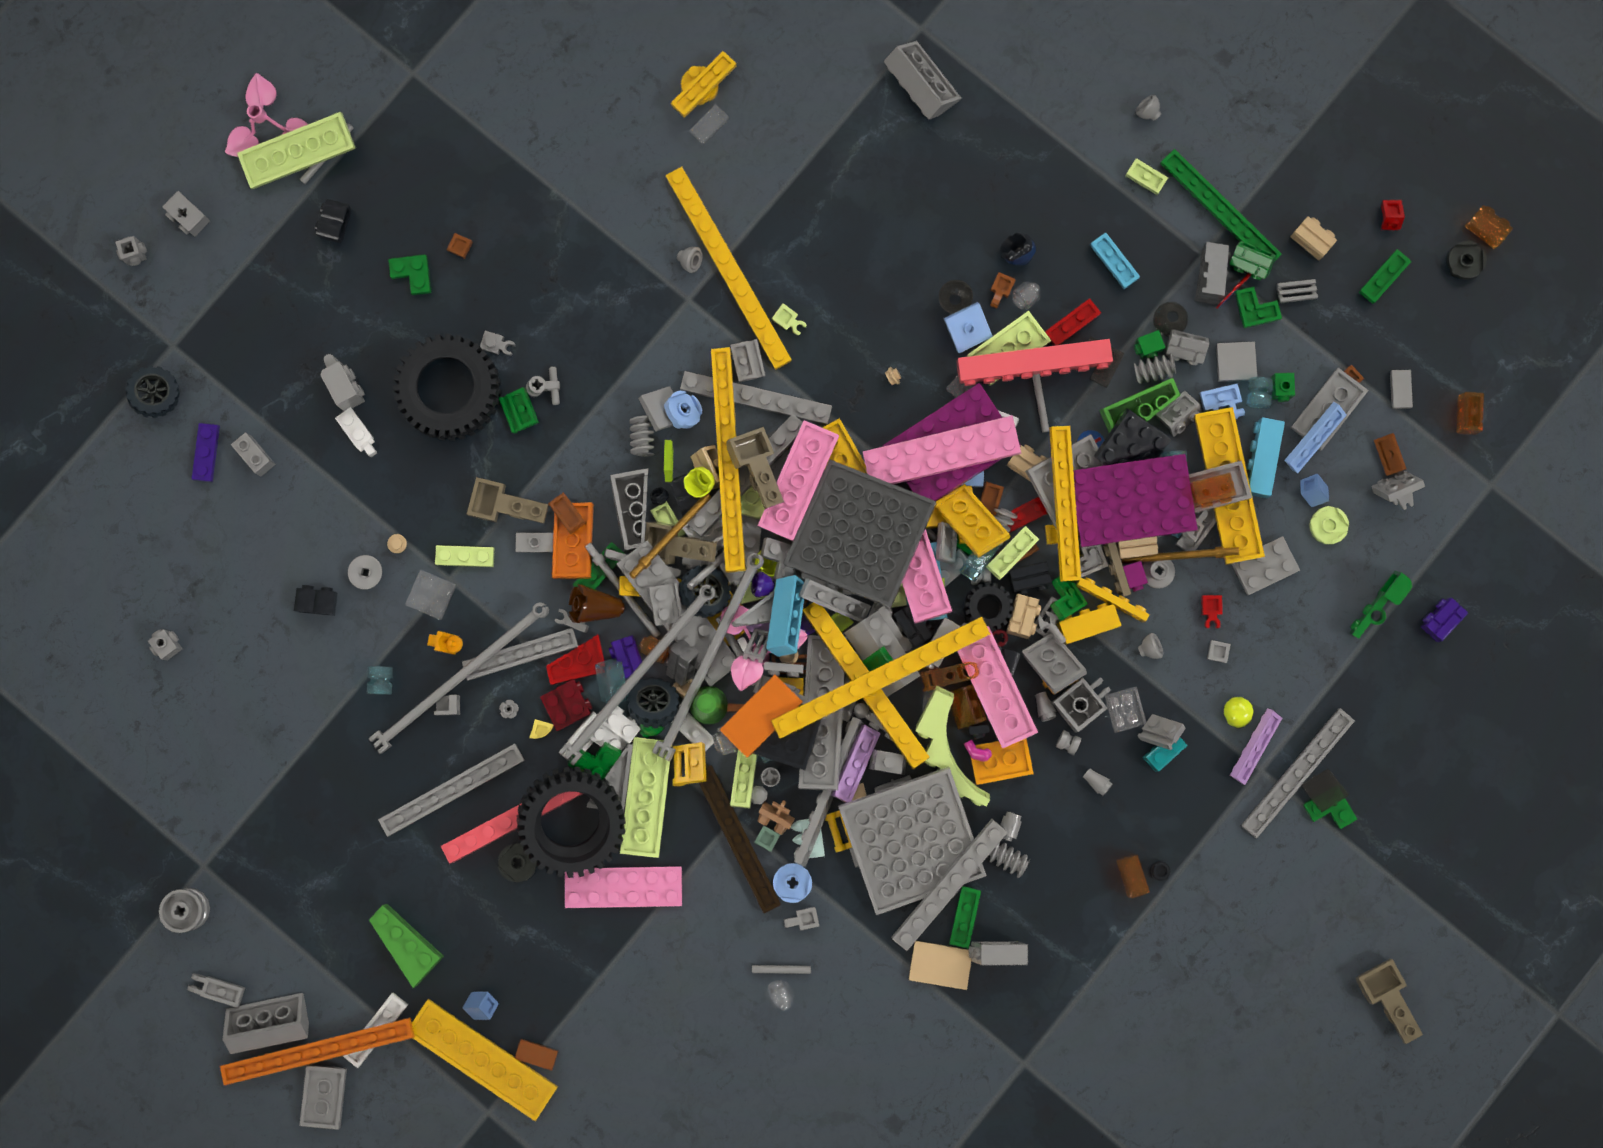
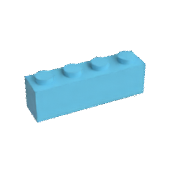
(1264, 456)
(785, 616)

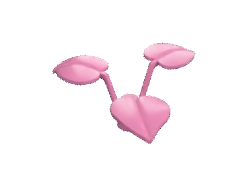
(258, 93)
(746, 671)

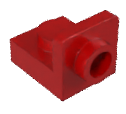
(1392, 214)

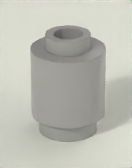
(1011, 823)

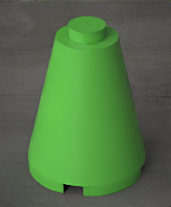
(709, 705)

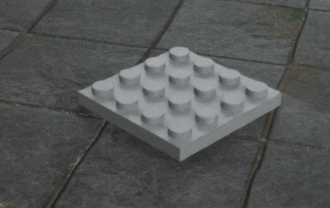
(1042, 476)

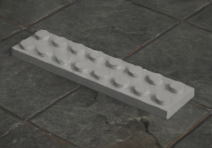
(698, 630)
(823, 676)

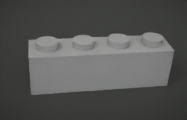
(922, 79)
(871, 636)
(265, 1023)

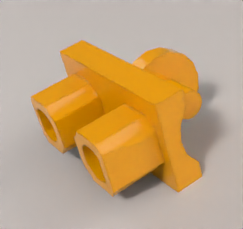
(445, 642)

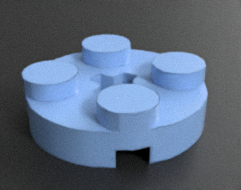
(677, 416)
(799, 891)

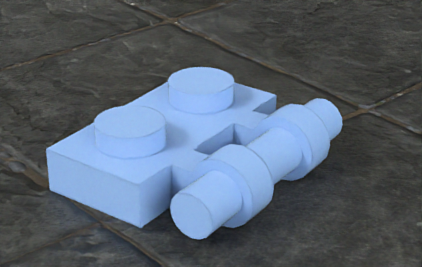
(1222, 397)

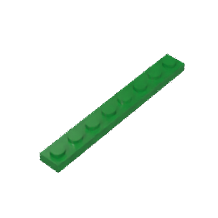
(1215, 202)

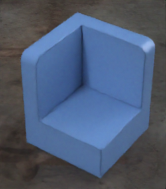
(1314, 490)
(480, 1005)

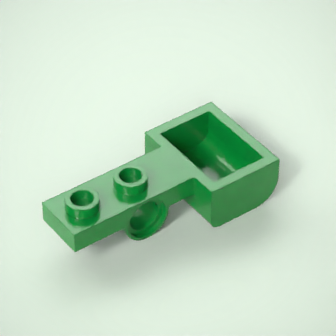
(1393, 591)

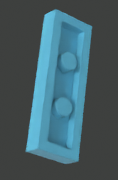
(1114, 260)

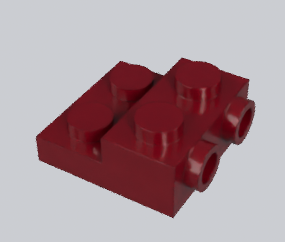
(566, 704)

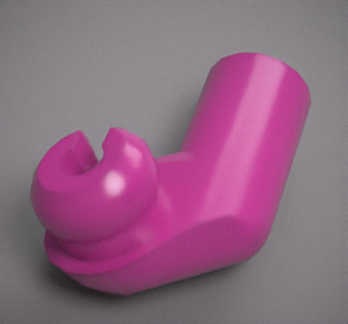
(977, 754)

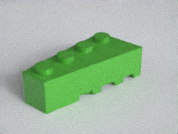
(1144, 403)
(408, 947)

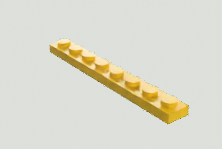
(1065, 503)

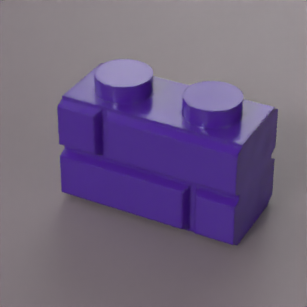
(1443, 619)
(627, 652)

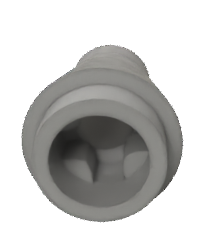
(1044, 707)
(1098, 782)

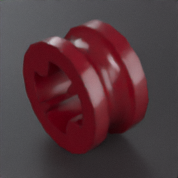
(997, 632)

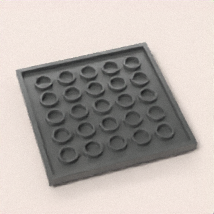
(860, 533)

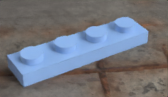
(1315, 437)

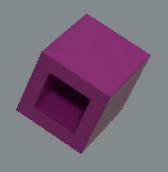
(1135, 576)

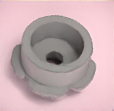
(512, 713)

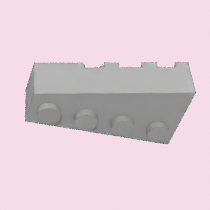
(630, 499)

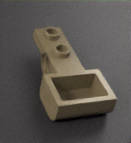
(753, 450)
(489, 501)
(679, 546)
(1383, 985)

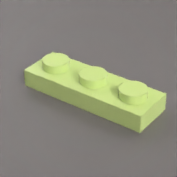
(1012, 553)
(464, 556)
(743, 780)

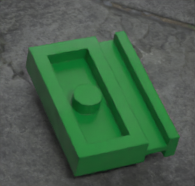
(518, 410)

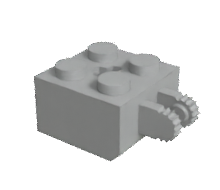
(341, 384)
(1092, 703)

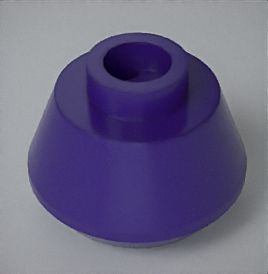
(762, 585)

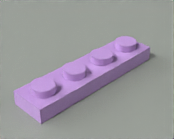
(1256, 746)
(856, 763)

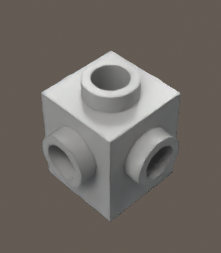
(131, 250)
(164, 644)

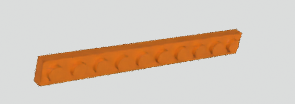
(317, 1051)

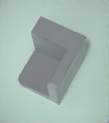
(448, 705)

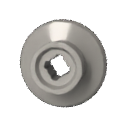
(356, 570)
(1156, 580)

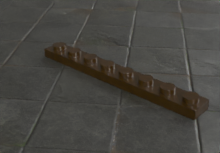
(739, 841)

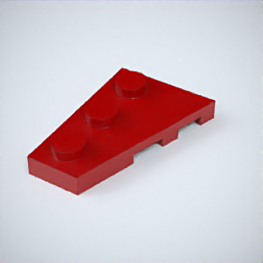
(577, 663)

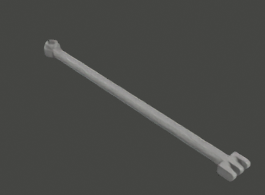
(707, 659)
(636, 675)
(385, 737)

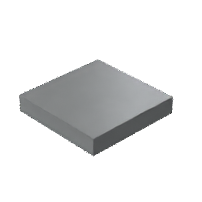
(1236, 361)
(654, 407)

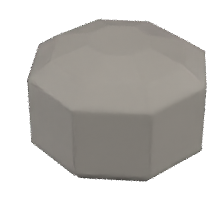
(759, 795)

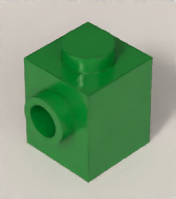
(1149, 345)
(1283, 386)

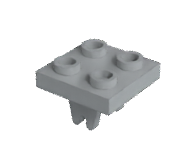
(1399, 488)

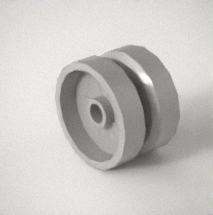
(173, 914)

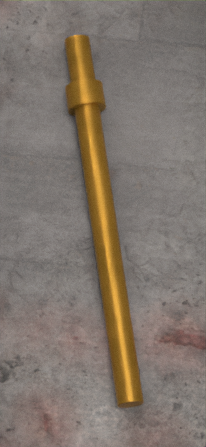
(1218, 552)
(646, 560)

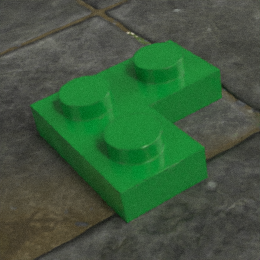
(416, 269)
(1254, 313)
(1070, 600)
(600, 763)
(1341, 814)

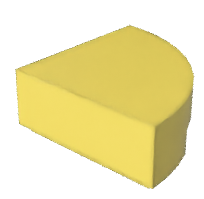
(540, 729)

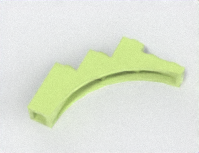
(933, 725)

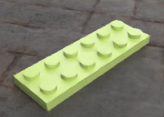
(296, 150)
(645, 800)

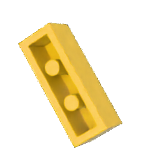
(1089, 623)

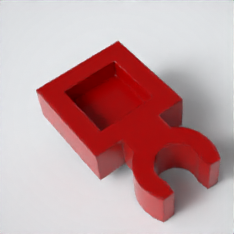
(1211, 607)

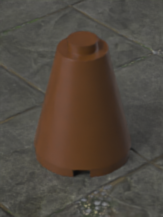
(593, 605)

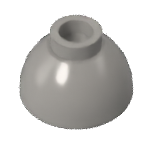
(1149, 108)
(690, 259)
(1151, 647)

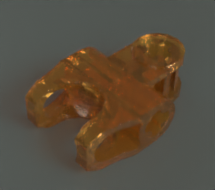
(939, 676)

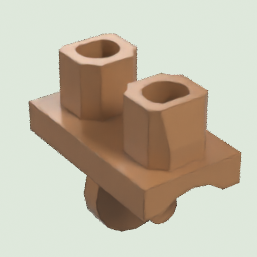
(776, 813)

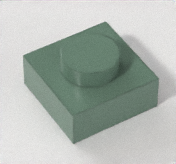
(767, 838)

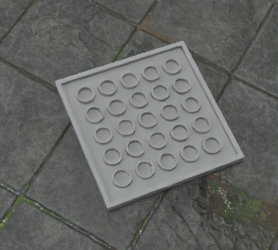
(908, 838)

